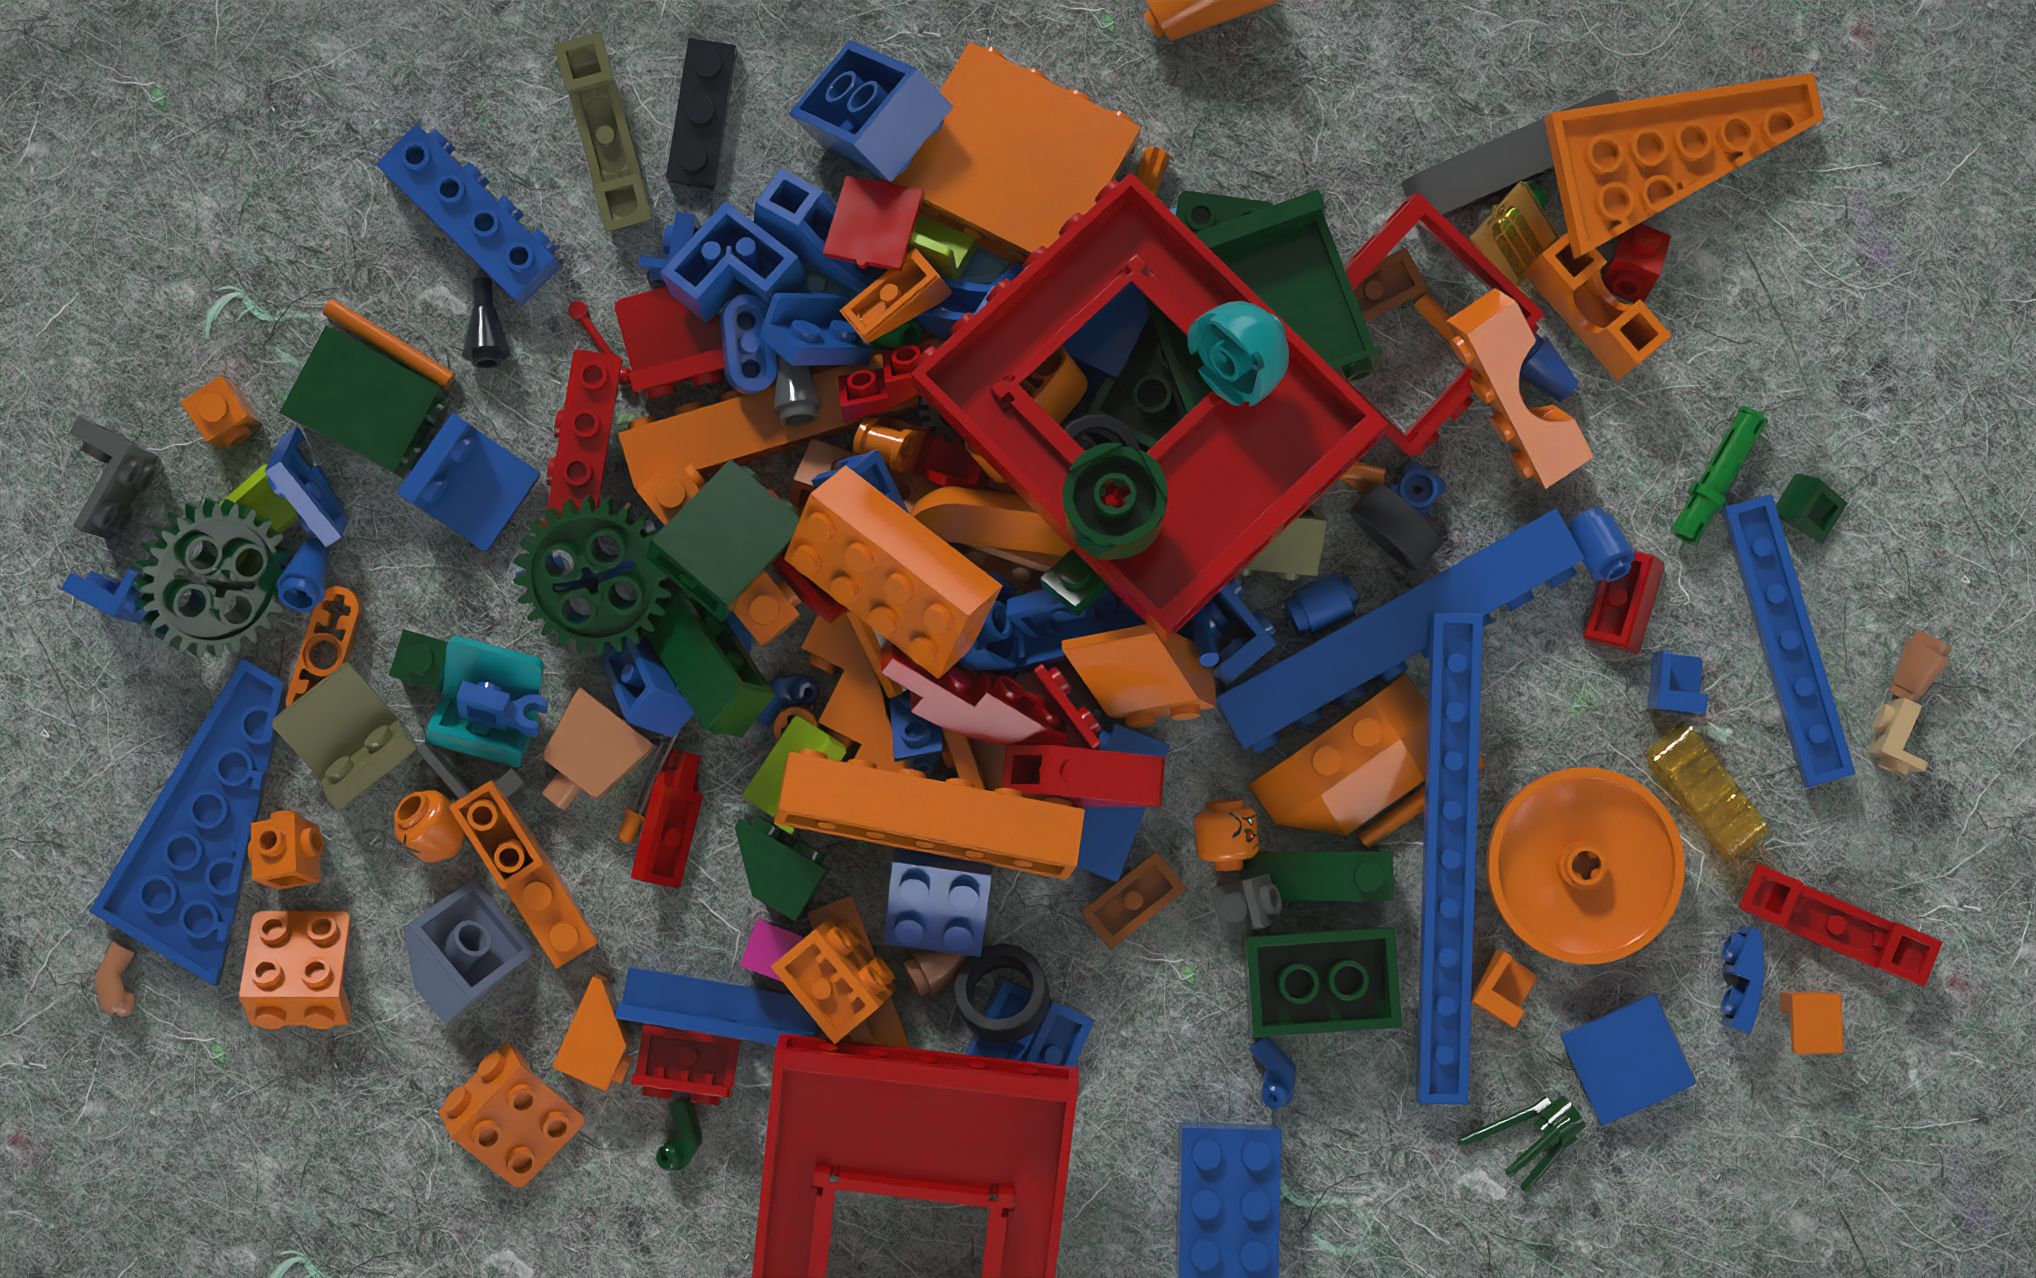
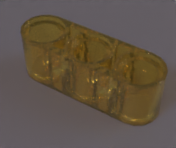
(1706, 791)

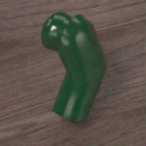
(684, 1139)

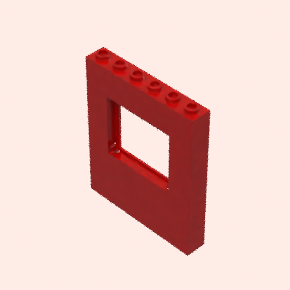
(1228, 468)
(914, 1131)

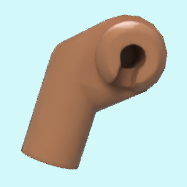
(109, 981)

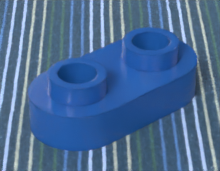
(746, 346)

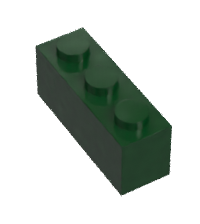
(709, 667)

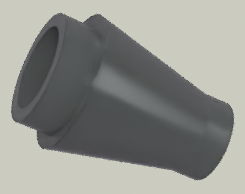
(795, 394)

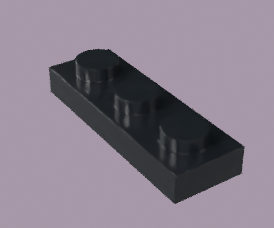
(701, 113)

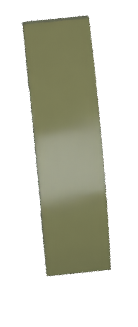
(604, 132)

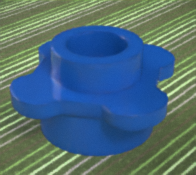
(1430, 487)

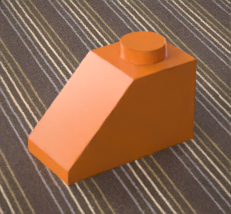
(596, 1040)

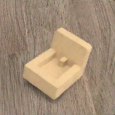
(1892, 727)

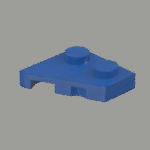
(306, 490)

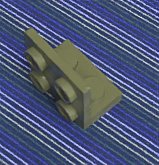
(344, 734)

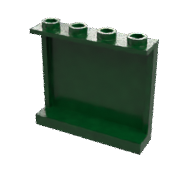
(1296, 271)

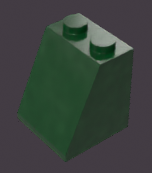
(365, 403)

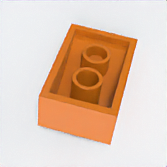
(1142, 676)

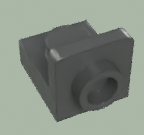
(1247, 904)

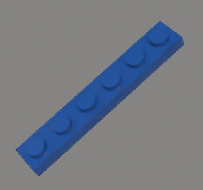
(1788, 641)

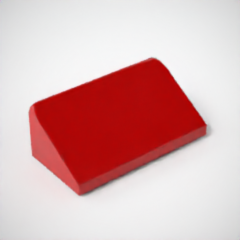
(1625, 605)

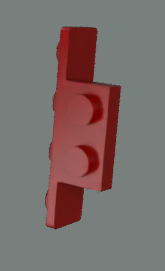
(584, 428)

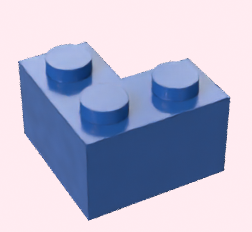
(730, 256)

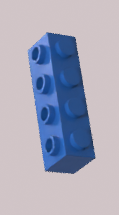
(469, 214)

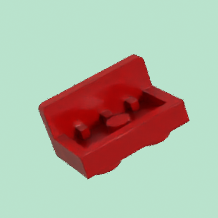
(686, 1063)

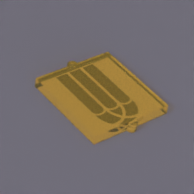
(1515, 233)

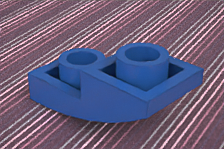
(1744, 960)

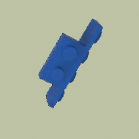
(1050, 622)

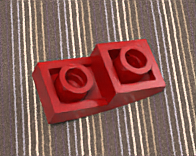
(880, 389)

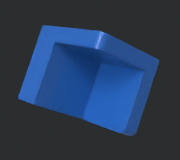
(1676, 684)

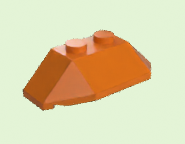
(1351, 765)

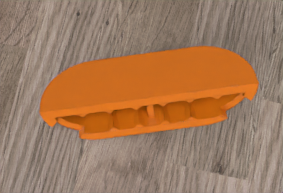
(987, 520)

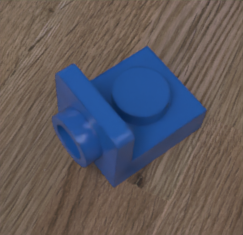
(674, 240)

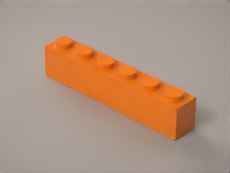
(929, 814)

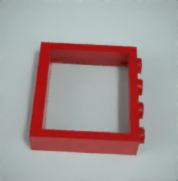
(1456, 396)

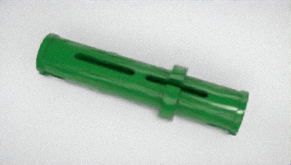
(1710, 491)

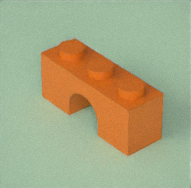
(1612, 330)

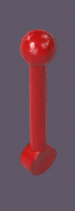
(579, 312)

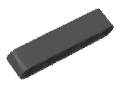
(1491, 167)

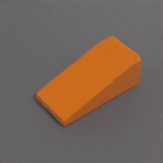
(896, 298)

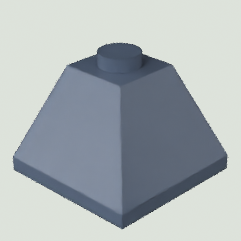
(462, 950)

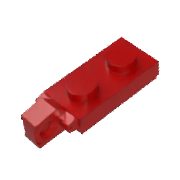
(669, 822)

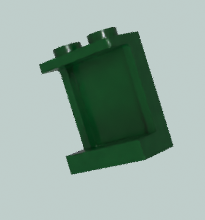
(724, 538)

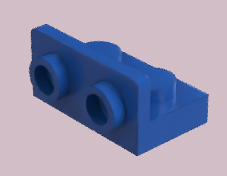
(813, 330)
(108, 593)

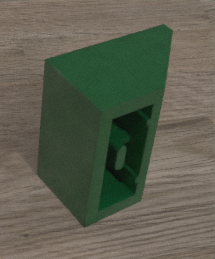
(778, 871)

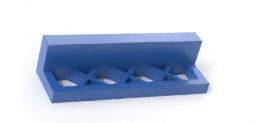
(712, 1007)

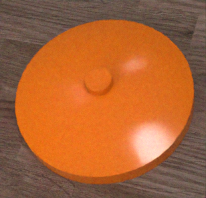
(1585, 865)

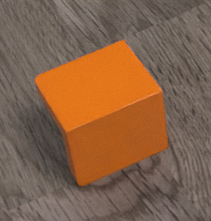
(1503, 988)
(1814, 1021)

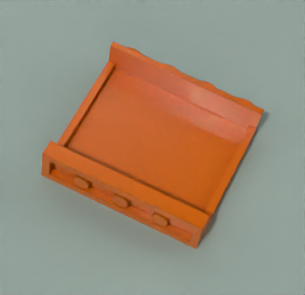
(1015, 155)

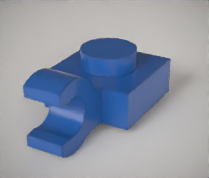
(493, 707)

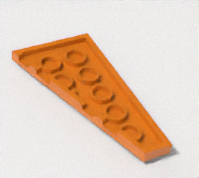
(1648, 153)

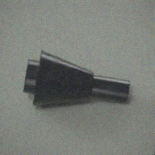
(485, 337)

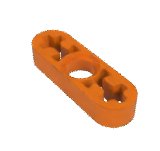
(344, 647)

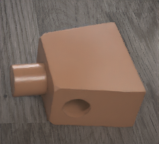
(592, 750)

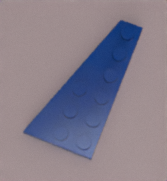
(190, 855)

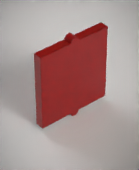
(873, 223)

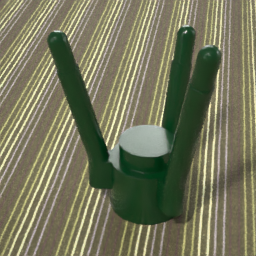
(1557, 1127)

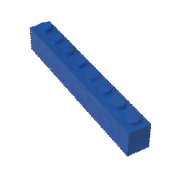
(1397, 631)

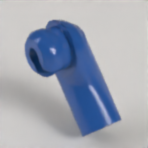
(789, 691)
(1279, 1072)

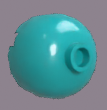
(1241, 351)

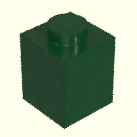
(420, 660)

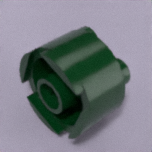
(1126, 475)

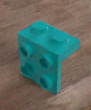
(475, 663)

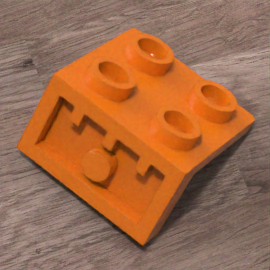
(836, 977)

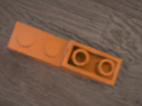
(524, 872)

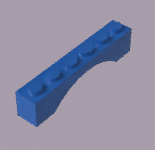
(801, 220)

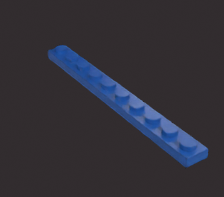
(1449, 858)

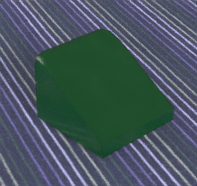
(1810, 506)

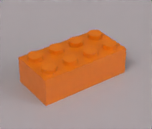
(891, 571)

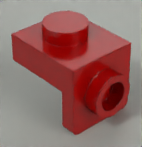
(1636, 262)

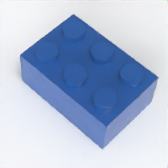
(871, 110)
(1228, 1200)

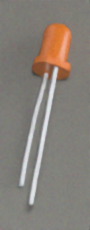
(634, 819)

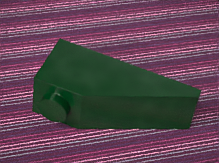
(1325, 874)

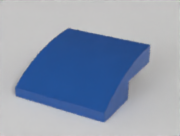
(1055, 1040)
(1628, 1059)

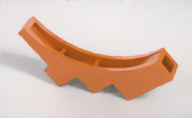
(857, 703)

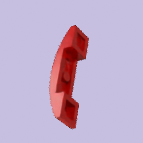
(1840, 926)

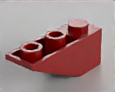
(1084, 775)

